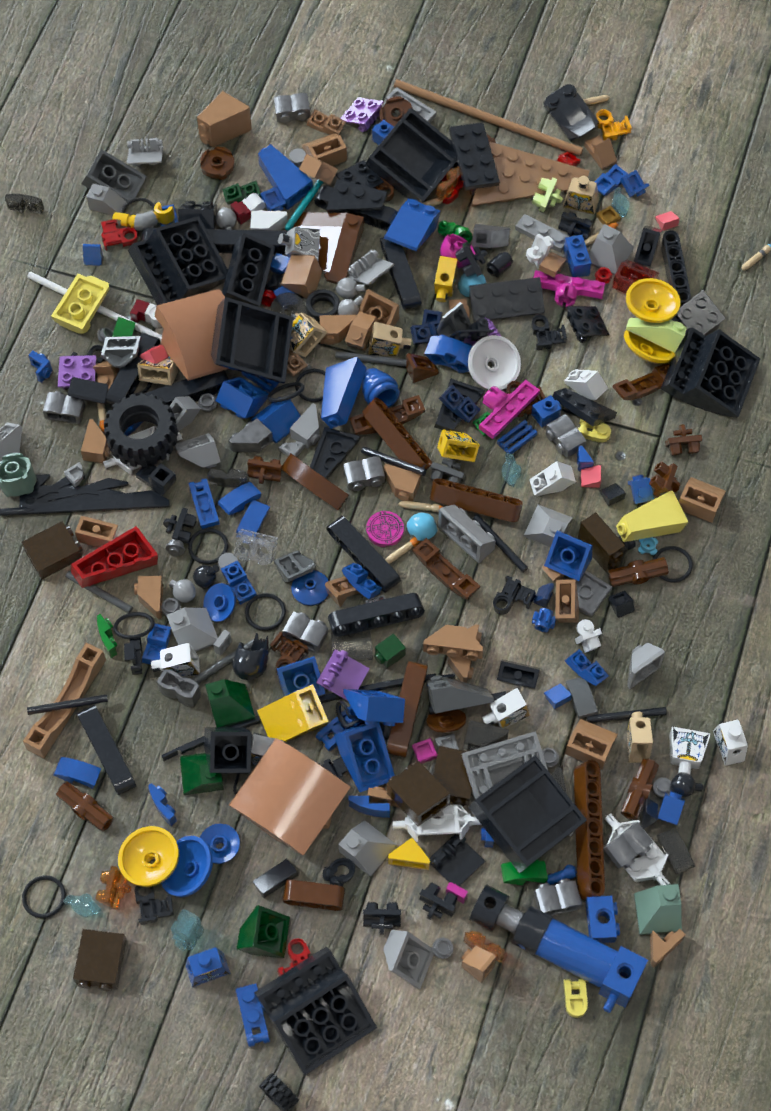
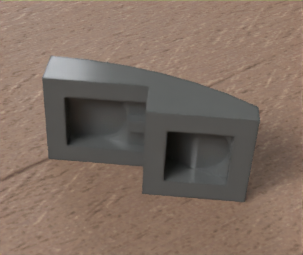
(581, 697)

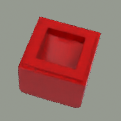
(569, 159)

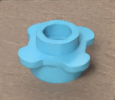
(648, 541)

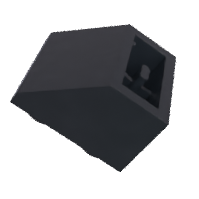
(206, 211)

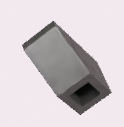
(490, 236)
(252, 438)

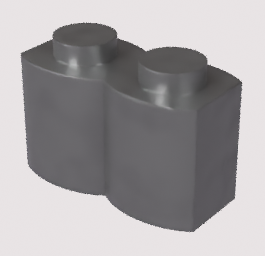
(292, 107)
(63, 408)
(565, 436)
(364, 473)
(306, 631)
(183, 689)
(628, 845)
(558, 898)

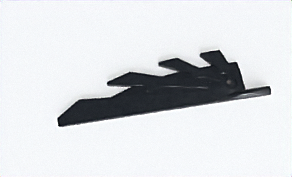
(97, 496)

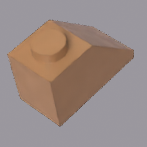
(336, 327)
(360, 331)
(95, 444)
(402, 482)
(95, 531)
(150, 593)
(567, 602)
(478, 963)

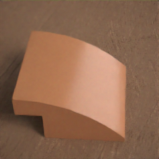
(190, 332)
(289, 796)

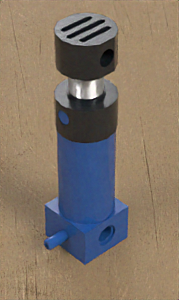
(563, 946)

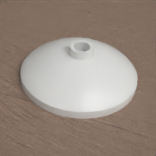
(504, 361)

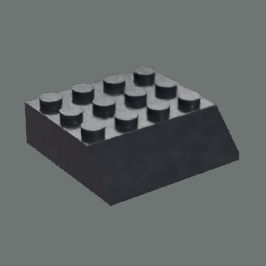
(413, 157)
(252, 340)
(527, 813)

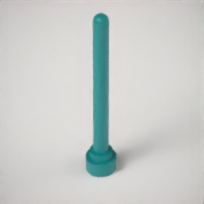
(303, 205)

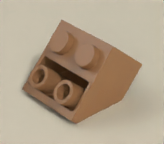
(327, 149)
(701, 499)
(590, 743)

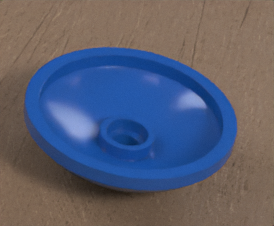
(192, 867)

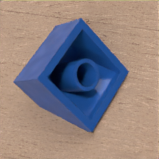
(241, 397)

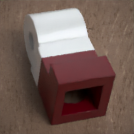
(244, 208)
(145, 312)

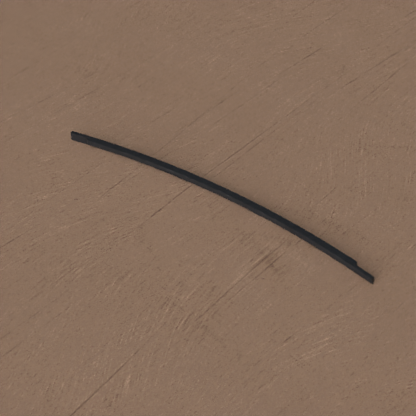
(323, 699)

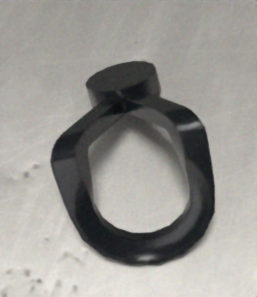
(341, 719)

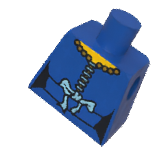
(206, 966)

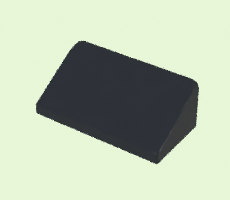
(88, 390)
(518, 673)
(275, 878)

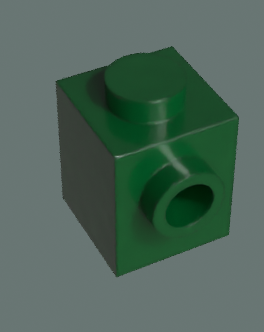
(389, 651)

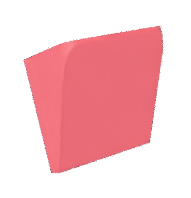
(667, 220)
(155, 354)
(591, 477)

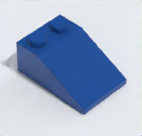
(413, 224)
(376, 706)
(365, 755)

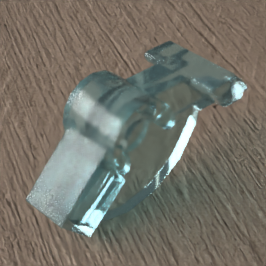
(620, 203)
(511, 470)
(82, 905)

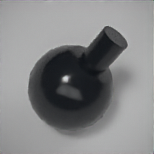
(205, 575)
(685, 785)

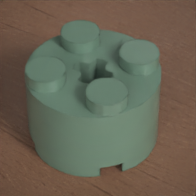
(16, 475)

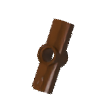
(638, 572)
(639, 789)
(84, 806)

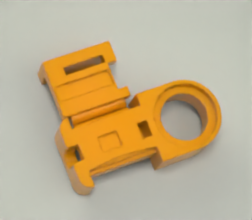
(610, 128)

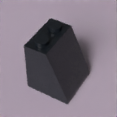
(228, 749)

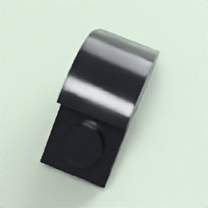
(158, 478)

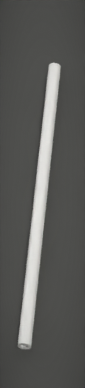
(101, 309)

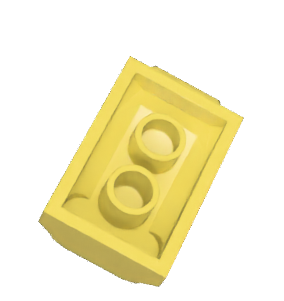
(80, 303)

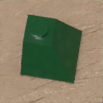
(229, 702)
(197, 777)
(264, 933)

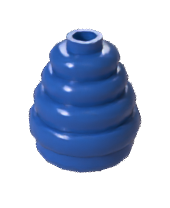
(379, 385)

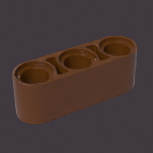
(314, 895)

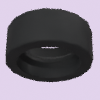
(321, 295)

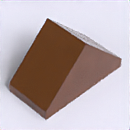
(420, 367)

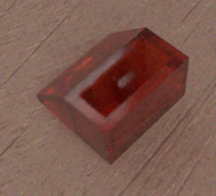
(629, 273)

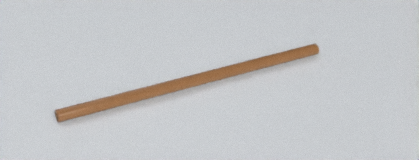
(488, 117)

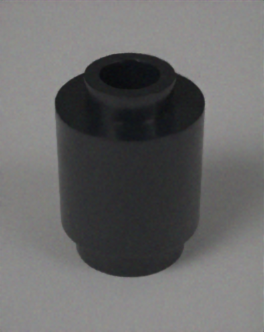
(499, 264)

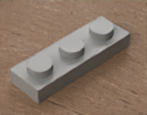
(423, 110)
(533, 227)

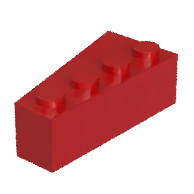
(116, 558)

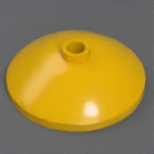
(652, 300)
(646, 349)
(141, 848)

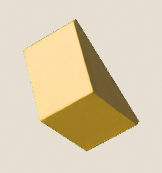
(409, 855)

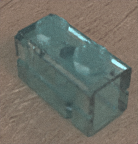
(186, 930)

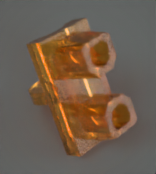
(115, 887)

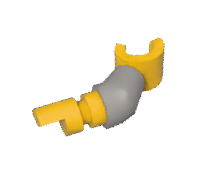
(146, 219)

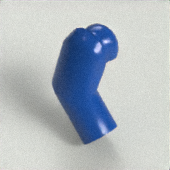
(567, 873)

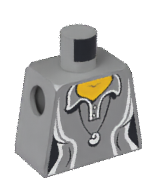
(301, 241)

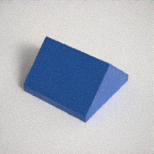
(278, 418)
(569, 556)
(300, 675)

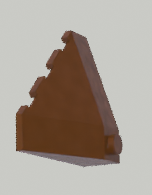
(338, 240)

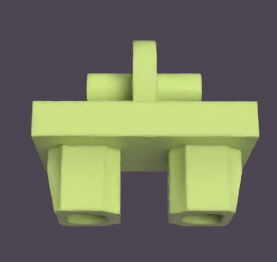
(548, 186)

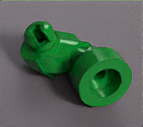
(447, 228)

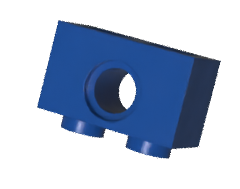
(577, 256)
(602, 907)

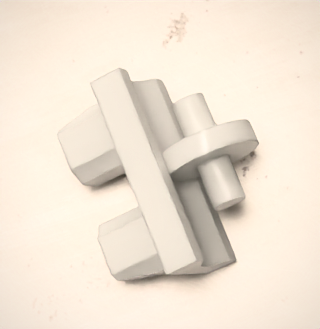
(539, 249)
(588, 636)

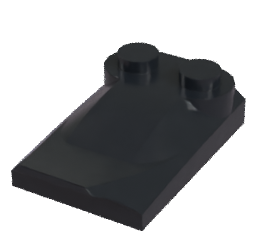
(570, 112)

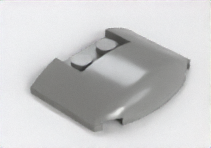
(496, 761)

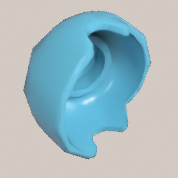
(465, 282)
(422, 526)

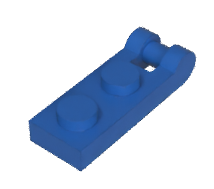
(204, 504)
(334, 727)
(252, 1015)

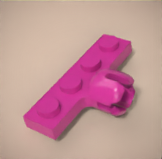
(568, 287)
(506, 406)

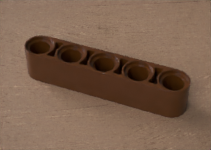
(395, 434)
(476, 500)
(411, 691)

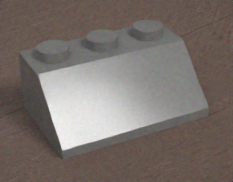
(466, 532)

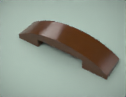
(643, 385)
(404, 413)
(314, 481)
(444, 571)

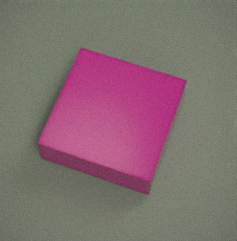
(424, 751)
(460, 892)

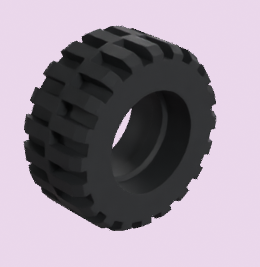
(135, 410)

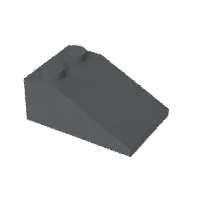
(115, 174)
(451, 694)

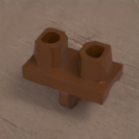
(675, 443)
(264, 470)
(666, 481)

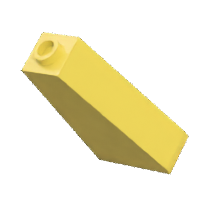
(653, 519)

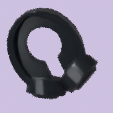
(328, 872)

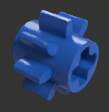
(544, 620)

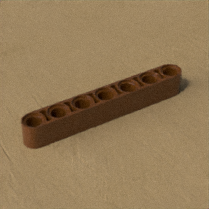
(590, 834)

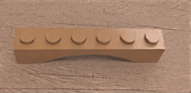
(48, 728)

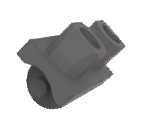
(439, 471)

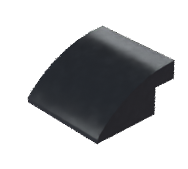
(179, 261)
(711, 372)
(315, 1010)

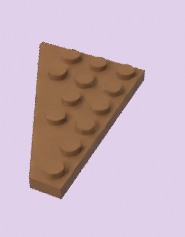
(521, 175)

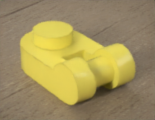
(600, 432)
(575, 1004)

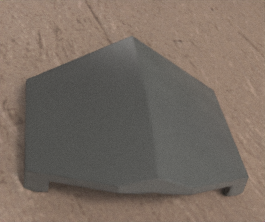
(453, 321)
(120, 350)
(294, 566)

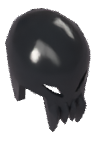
(253, 662)

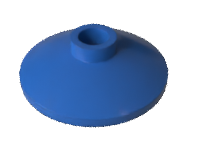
(310, 595)
(219, 602)
(222, 834)

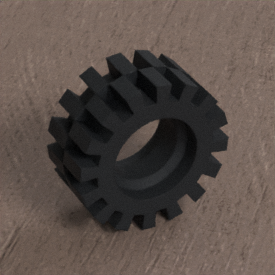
(279, 1092)

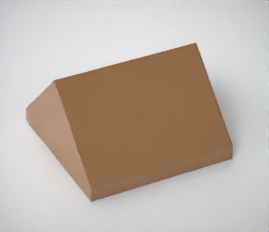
(302, 275)
(381, 307)

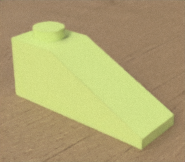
(665, 334)

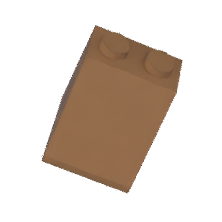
(223, 120)

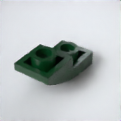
(237, 193)

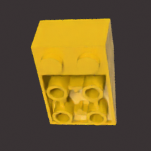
(293, 715)

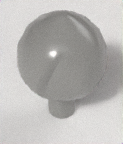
(225, 218)
(348, 288)
(349, 307)
(183, 590)

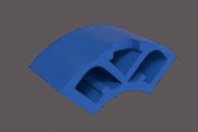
(449, 352)

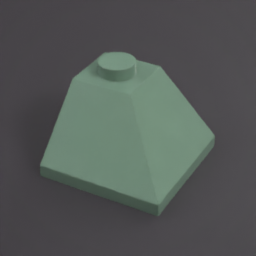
(658, 909)

